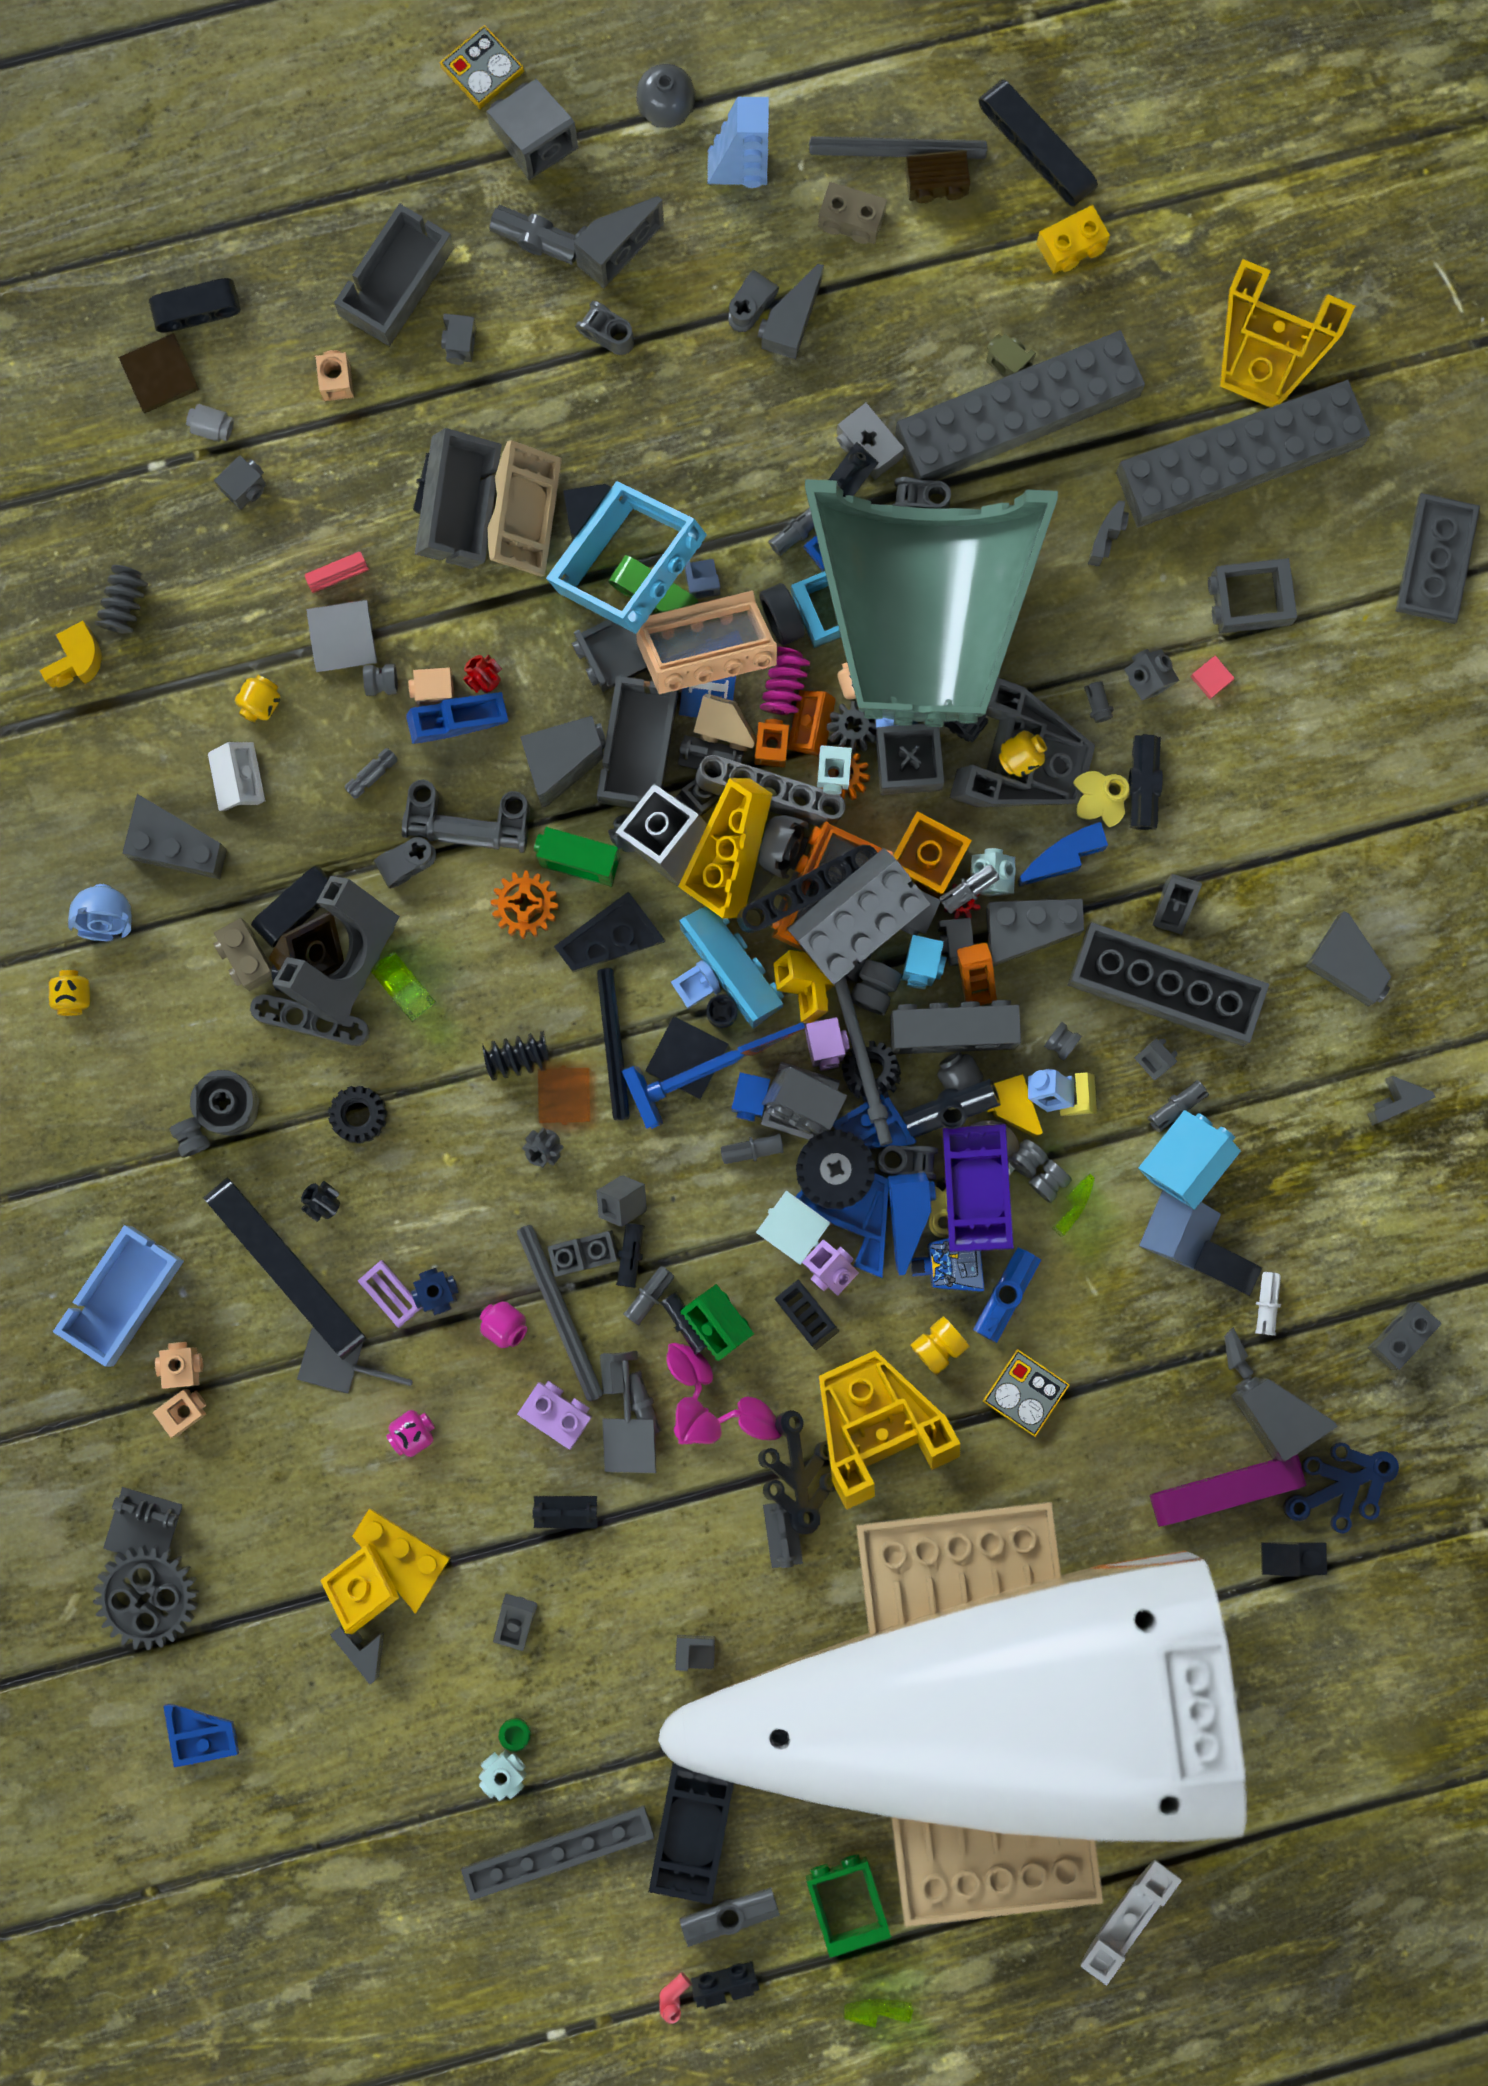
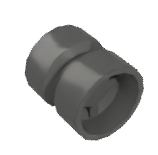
(876, 984)

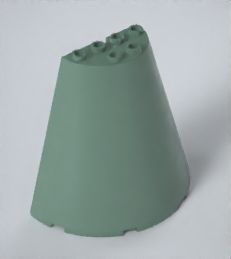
(926, 597)

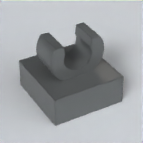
(1156, 1058)

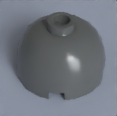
(665, 95)
(782, 845)

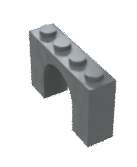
(368, 929)

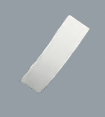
(1128, 1921)

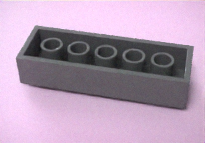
(1168, 984)

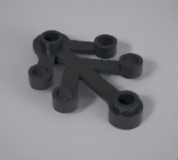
(798, 1476)

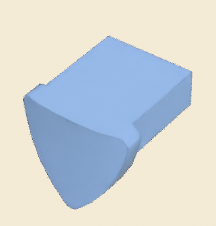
(696, 984)

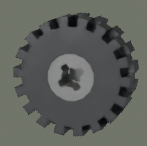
(826, 1182)

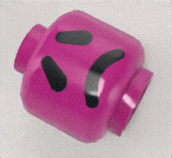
(410, 1433)

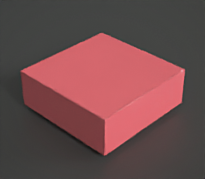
(1212, 677)

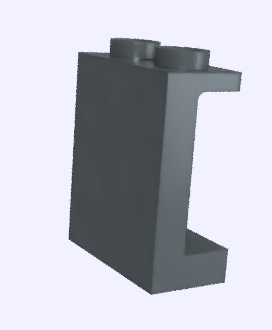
(609, 653)

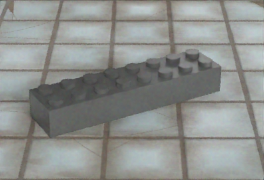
(1020, 408)
(1242, 453)

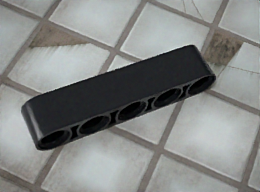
(1038, 143)
(793, 894)

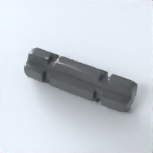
(371, 773)

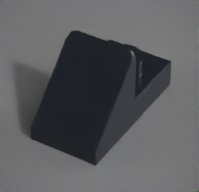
(1293, 1558)

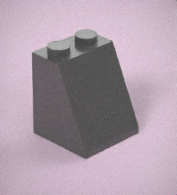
(533, 128)
(562, 755)
(663, 833)
(1280, 1418)

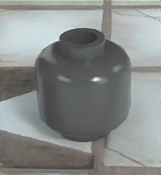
(959, 1071)

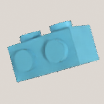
(923, 962)

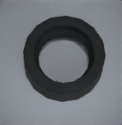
(782, 614)

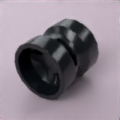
(724, 1007)

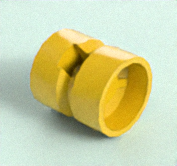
(939, 1345)

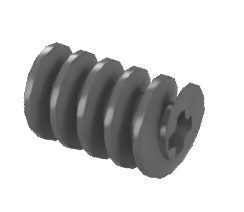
(120, 599)

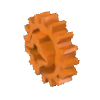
(524, 917)

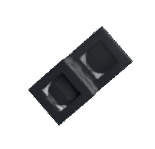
(1227, 1268)

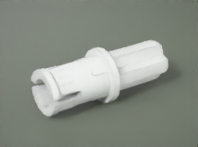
(1268, 1303)

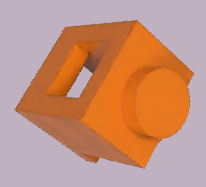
(769, 730)

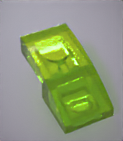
(1078, 1198)
(867, 2011)

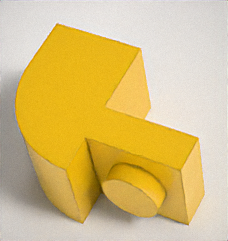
(82, 657)
(801, 976)

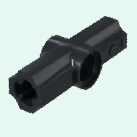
(1145, 782)
(937, 1115)

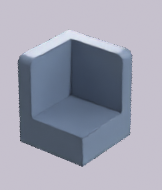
(702, 579)

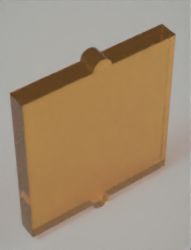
(564, 1095)

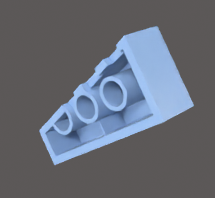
(742, 145)

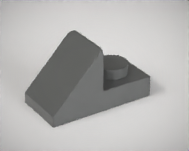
(1405, 1096)
(514, 1622)
(366, 1658)

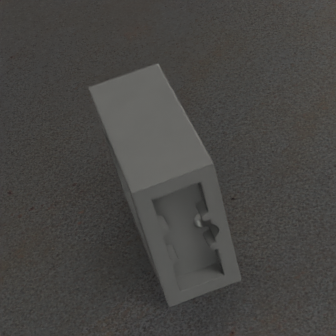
(1283, 589)

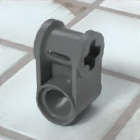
(753, 297)
(602, 325)
(920, 492)
(402, 863)
(910, 1160)

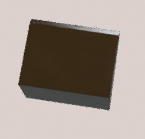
(313, 942)

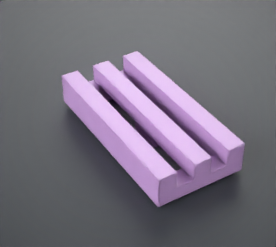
(408, 1314)

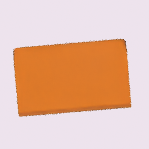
(811, 721)

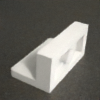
(236, 775)

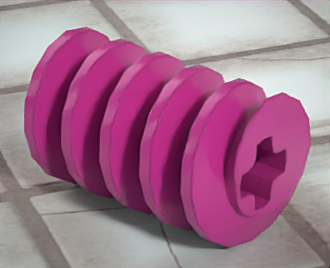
(784, 682)

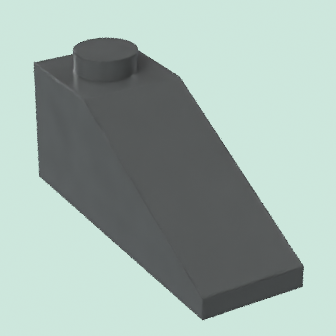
(790, 317)

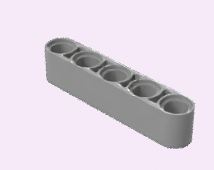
(784, 788)

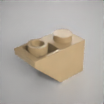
(724, 721)

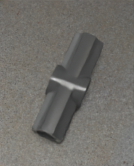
(533, 234)
(708, 1922)

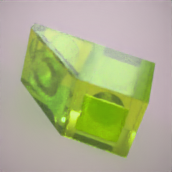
(402, 986)

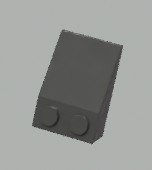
(616, 238)

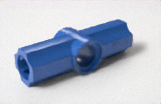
(1017, 1276)

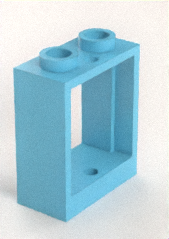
(800, 594)

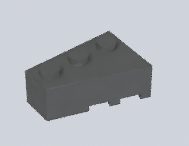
(171, 843)

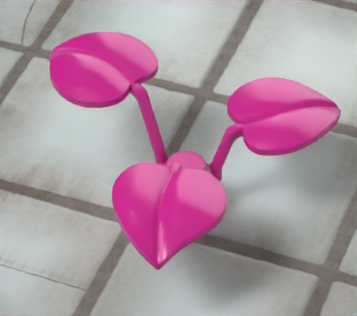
(694, 1421)

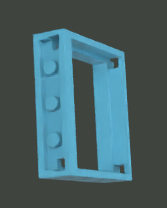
(597, 534)

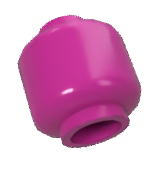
(503, 1325)

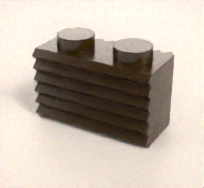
(937, 176)

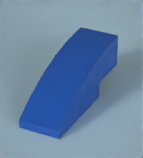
(456, 717)
(1065, 855)

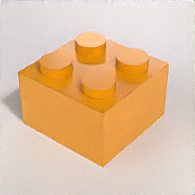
(931, 854)

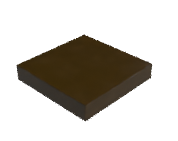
(158, 373)

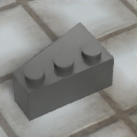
(1027, 926)

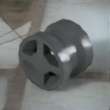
(1062, 1041)
(1027, 1158)

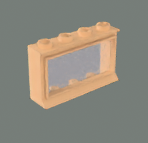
(706, 642)

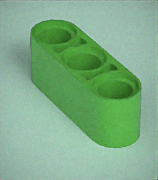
(630, 576)

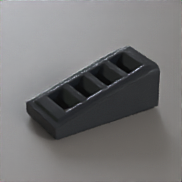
(824, 1335)

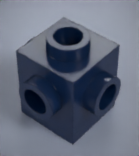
(447, 1290)

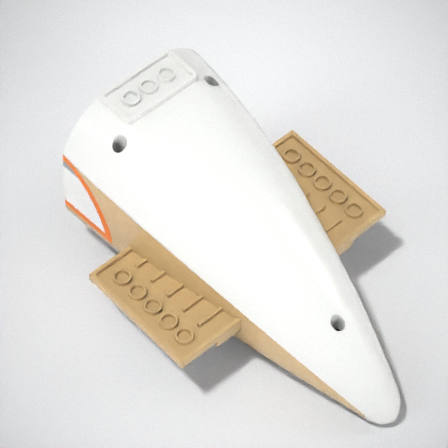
(997, 1713)

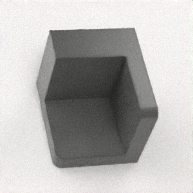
(621, 1200)
(694, 1652)

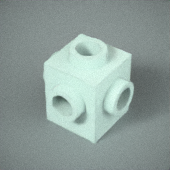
(1003, 865)
(511, 1767)

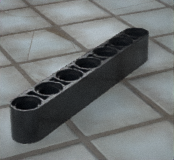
(285, 1268)

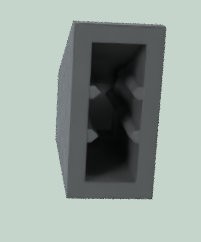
(1350, 962)

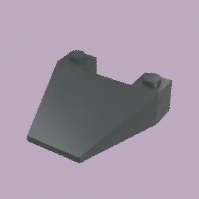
(1050, 784)

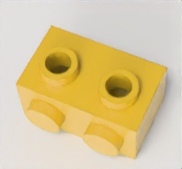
(1073, 240)

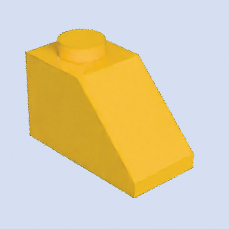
(1016, 1107)

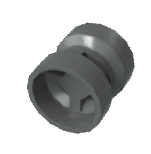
(380, 680)
(189, 1137)
(1047, 1184)

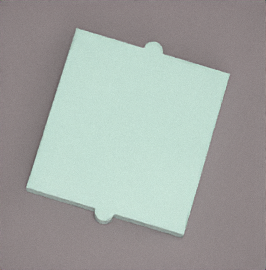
(793, 1227)

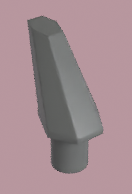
(1236, 1354)

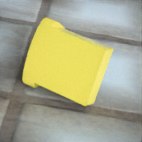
(1085, 1096)

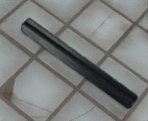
(613, 1044)

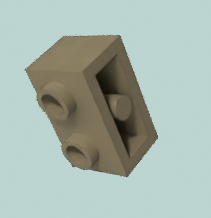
(852, 213)
(244, 954)

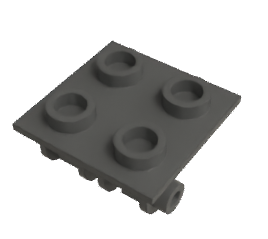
(140, 1521)

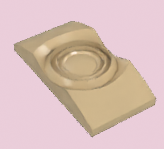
(524, 508)

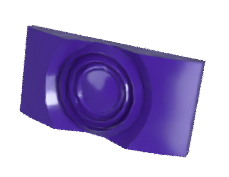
(978, 1188)

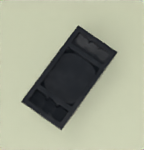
(691, 1835)

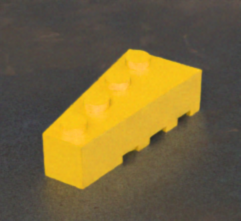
(729, 849)

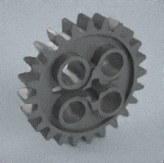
(164, 1575)

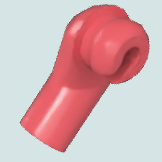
(670, 1998)

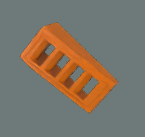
(975, 958)

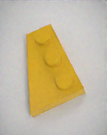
(407, 1559)

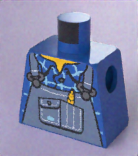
(950, 1270)

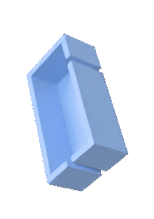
(118, 1296)

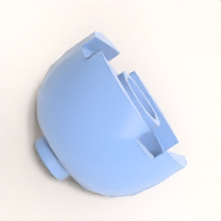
(100, 913)

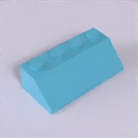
(731, 965)

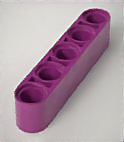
(1227, 1490)

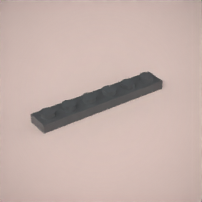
(557, 1852)

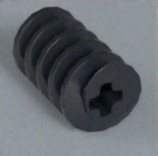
(516, 1056)

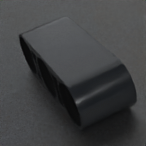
(194, 305)
(291, 907)

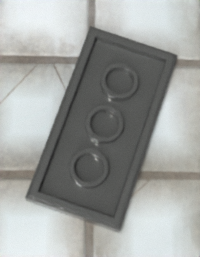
(1437, 558)

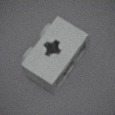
(867, 426)

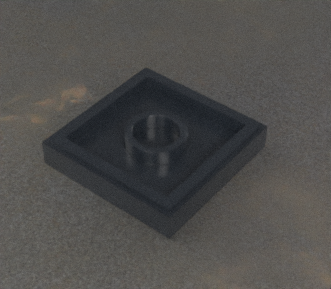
(683, 1049)

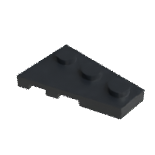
(609, 935)

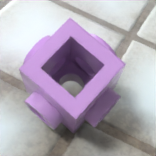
(830, 1267)

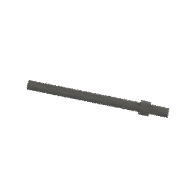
(877, 1112)

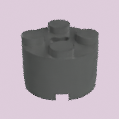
(212, 1090)

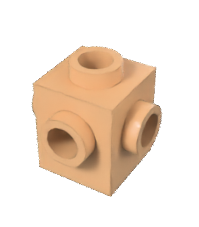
(190, 1366)

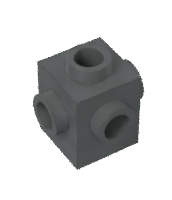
(1151, 673)

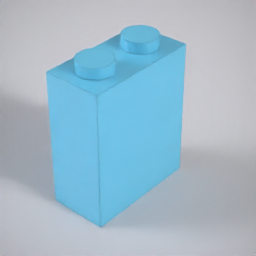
(1190, 1158)

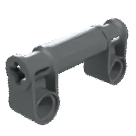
(465, 830)

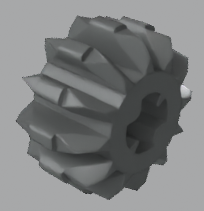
(849, 737)

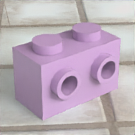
(826, 1043)
(555, 1415)

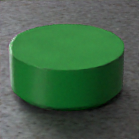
(514, 1734)

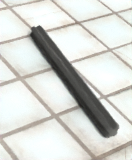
(893, 146)
(559, 1313)

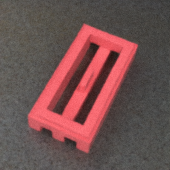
(336, 572)

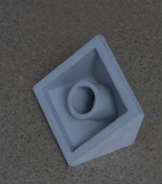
(1179, 1230)

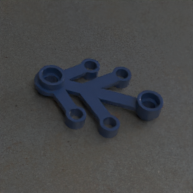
(1346, 1484)

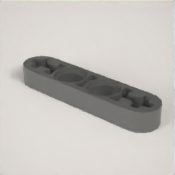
(309, 1022)

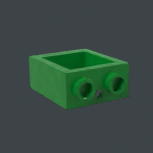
(577, 856)
(856, 1937)

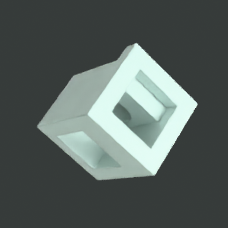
(836, 758)

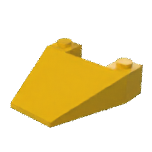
(1268, 348)
(874, 1415)

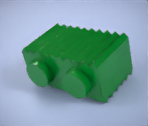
(717, 1322)

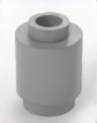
(210, 423)

